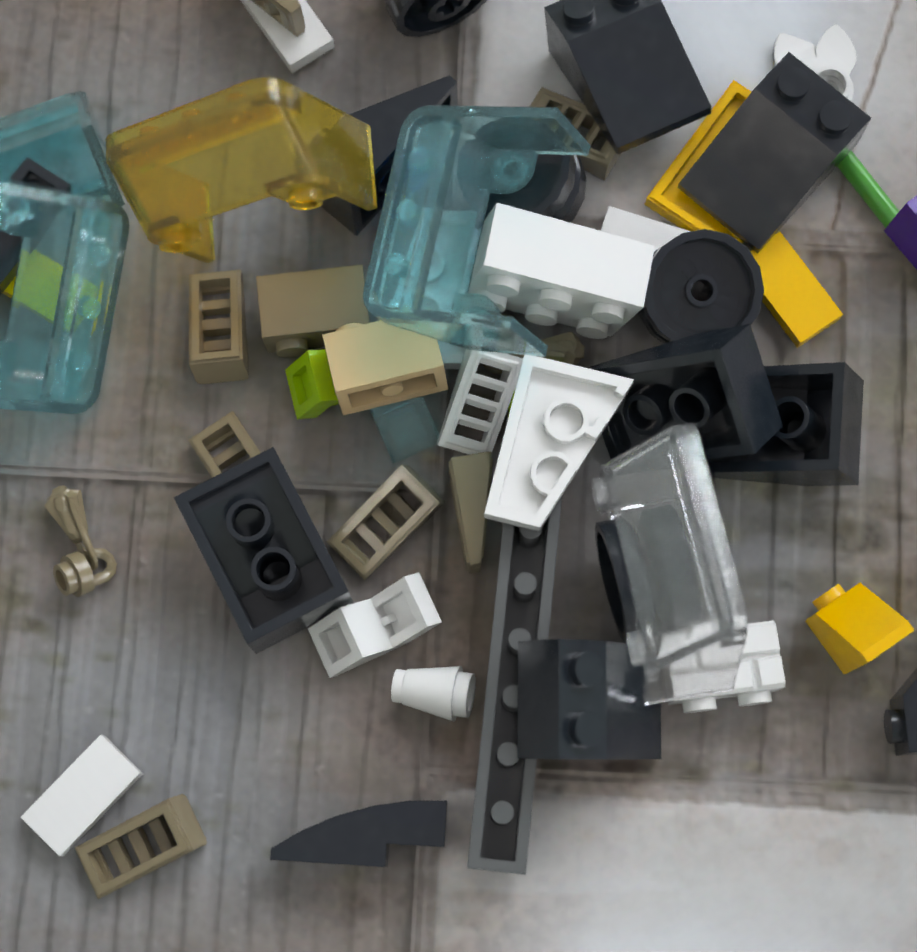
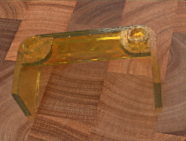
(236, 151)

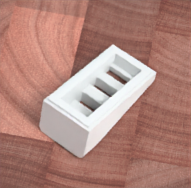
(504, 389)

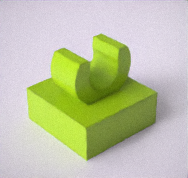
(311, 384)

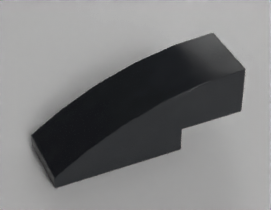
(365, 834)

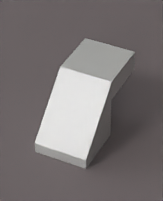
(374, 625)

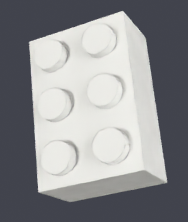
(560, 271)

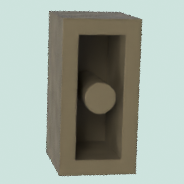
(307, 304)

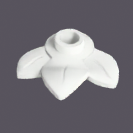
(830, 59)

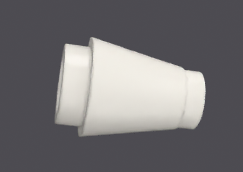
(438, 691)

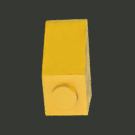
(856, 626)

